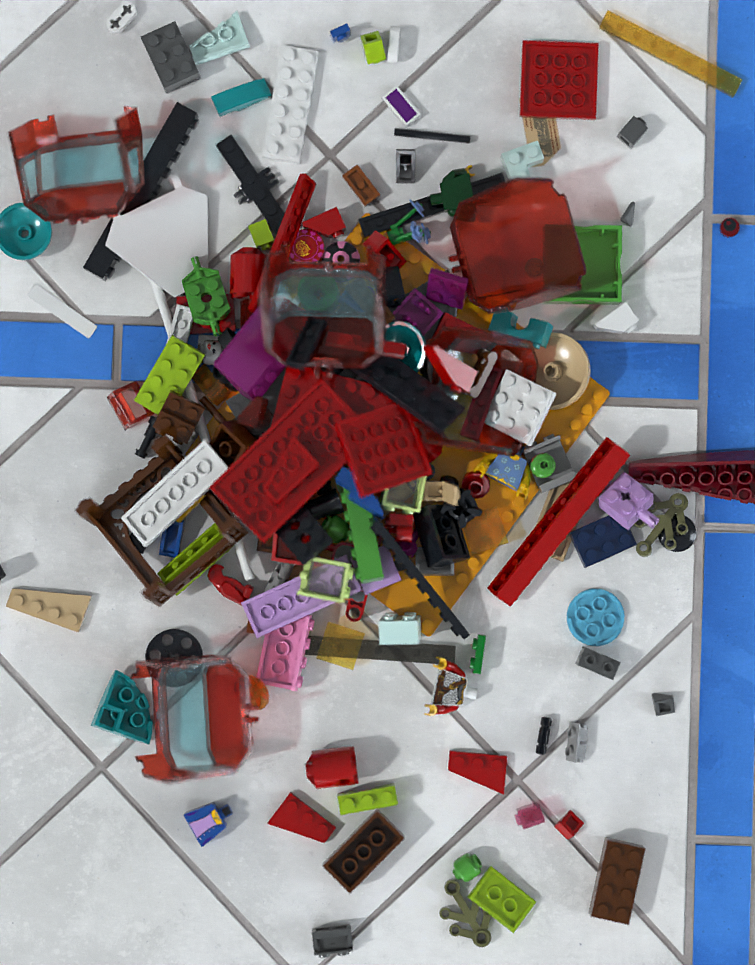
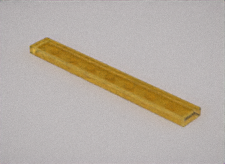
(670, 53)

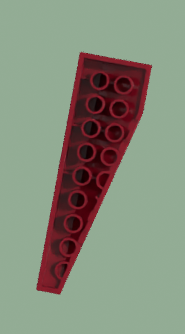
(711, 474)

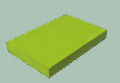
(501, 899)

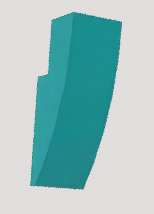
(241, 96)

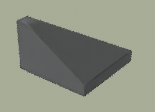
(628, 215)
(663, 704)

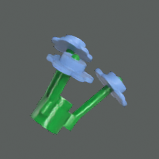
(398, 235)

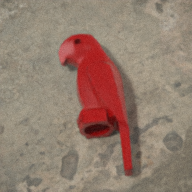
(228, 586)

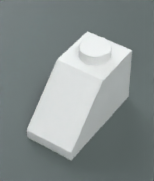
(618, 321)

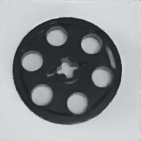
(175, 647)

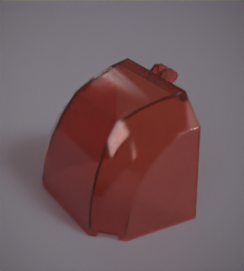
(517, 245)

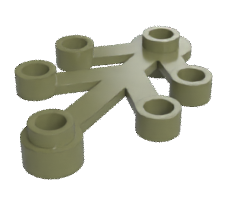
(665, 522)
(469, 916)

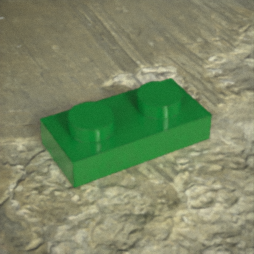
(476, 661)

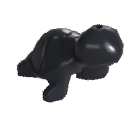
(466, 505)

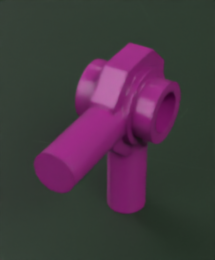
(410, 548)

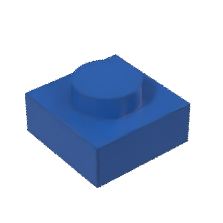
(340, 34)

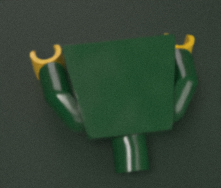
(454, 189)

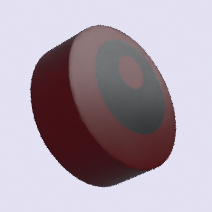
(729, 227)

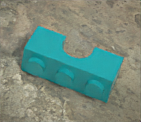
(536, 330)

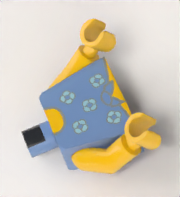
(507, 470)

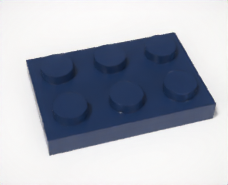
(601, 540)

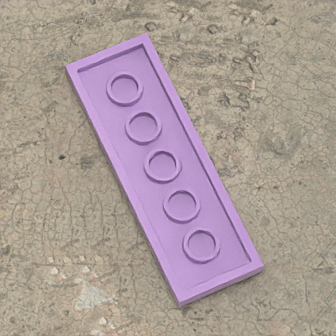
(283, 604)

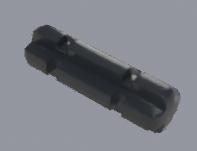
(543, 735)

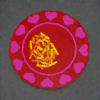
(307, 246)

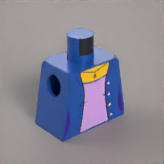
(207, 821)

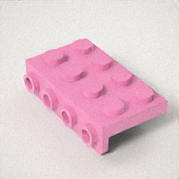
(284, 654)

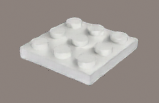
(519, 407)

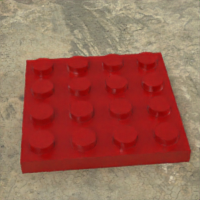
(559, 80)
(383, 449)

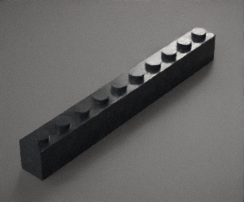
(156, 168)

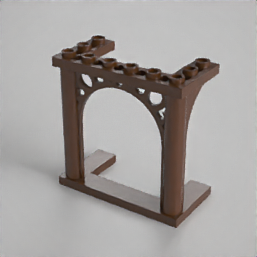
(101, 516)

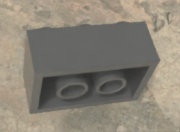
(170, 57)

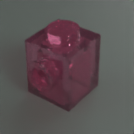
(529, 815)

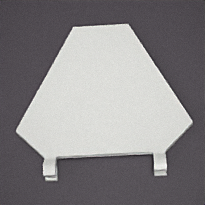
(164, 236)

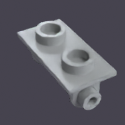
(576, 733)

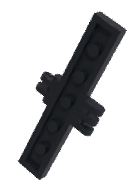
(253, 185)

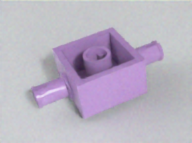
(636, 502)

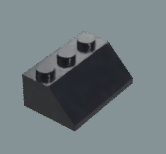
(440, 537)

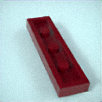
(480, 406)

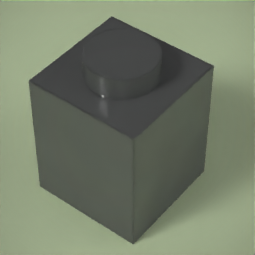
(632, 131)

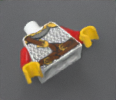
(449, 689)

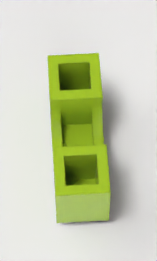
(369, 799)

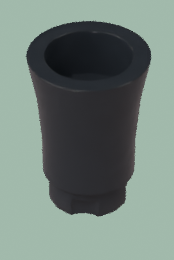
(325, 505)

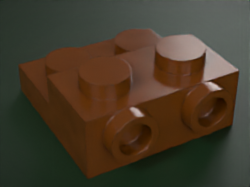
(178, 418)

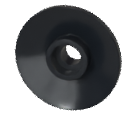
(683, 541)

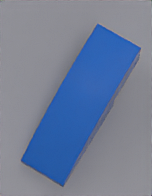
(368, 503)
(172, 539)

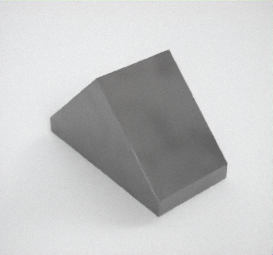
(405, 165)

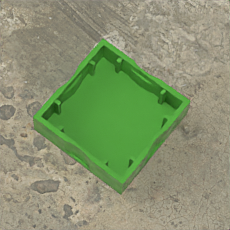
(601, 253)

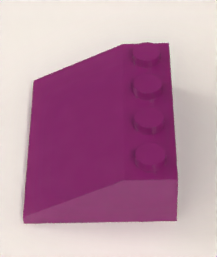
(247, 362)

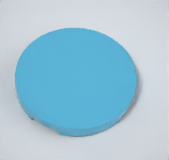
(595, 617)

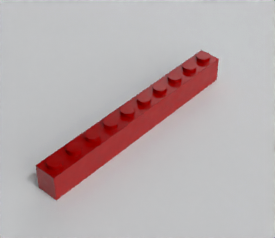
(558, 521)

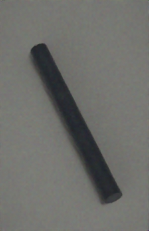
(432, 135)

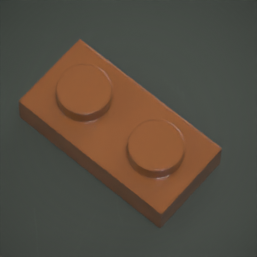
(361, 185)

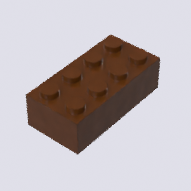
(363, 851)
(616, 881)

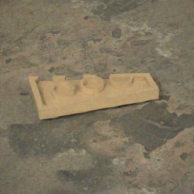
(53, 607)

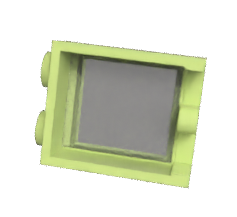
(404, 496)
(326, 579)

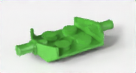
(203, 282)

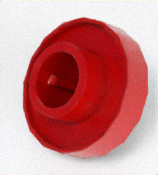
(478, 486)

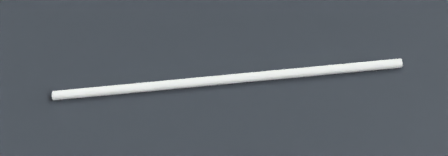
(201, 426)

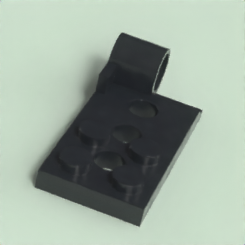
(308, 526)

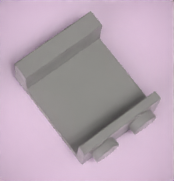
(563, 471)

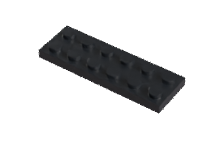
(412, 392)

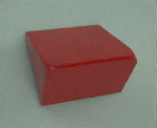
(569, 825)

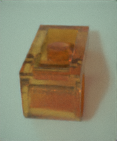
(211, 387)

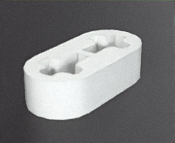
(118, 14)
(393, 44)

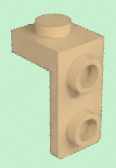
(441, 491)

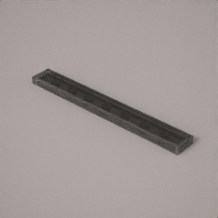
(395, 652)

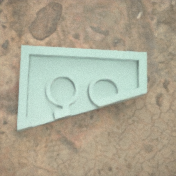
(221, 41)

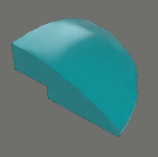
(124, 710)

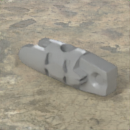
(280, 575)

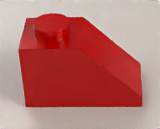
(326, 224)
(382, 245)

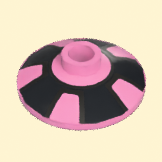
(343, 249)

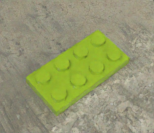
(171, 372)

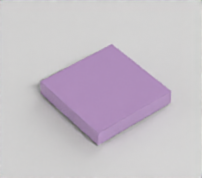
(389, 572)

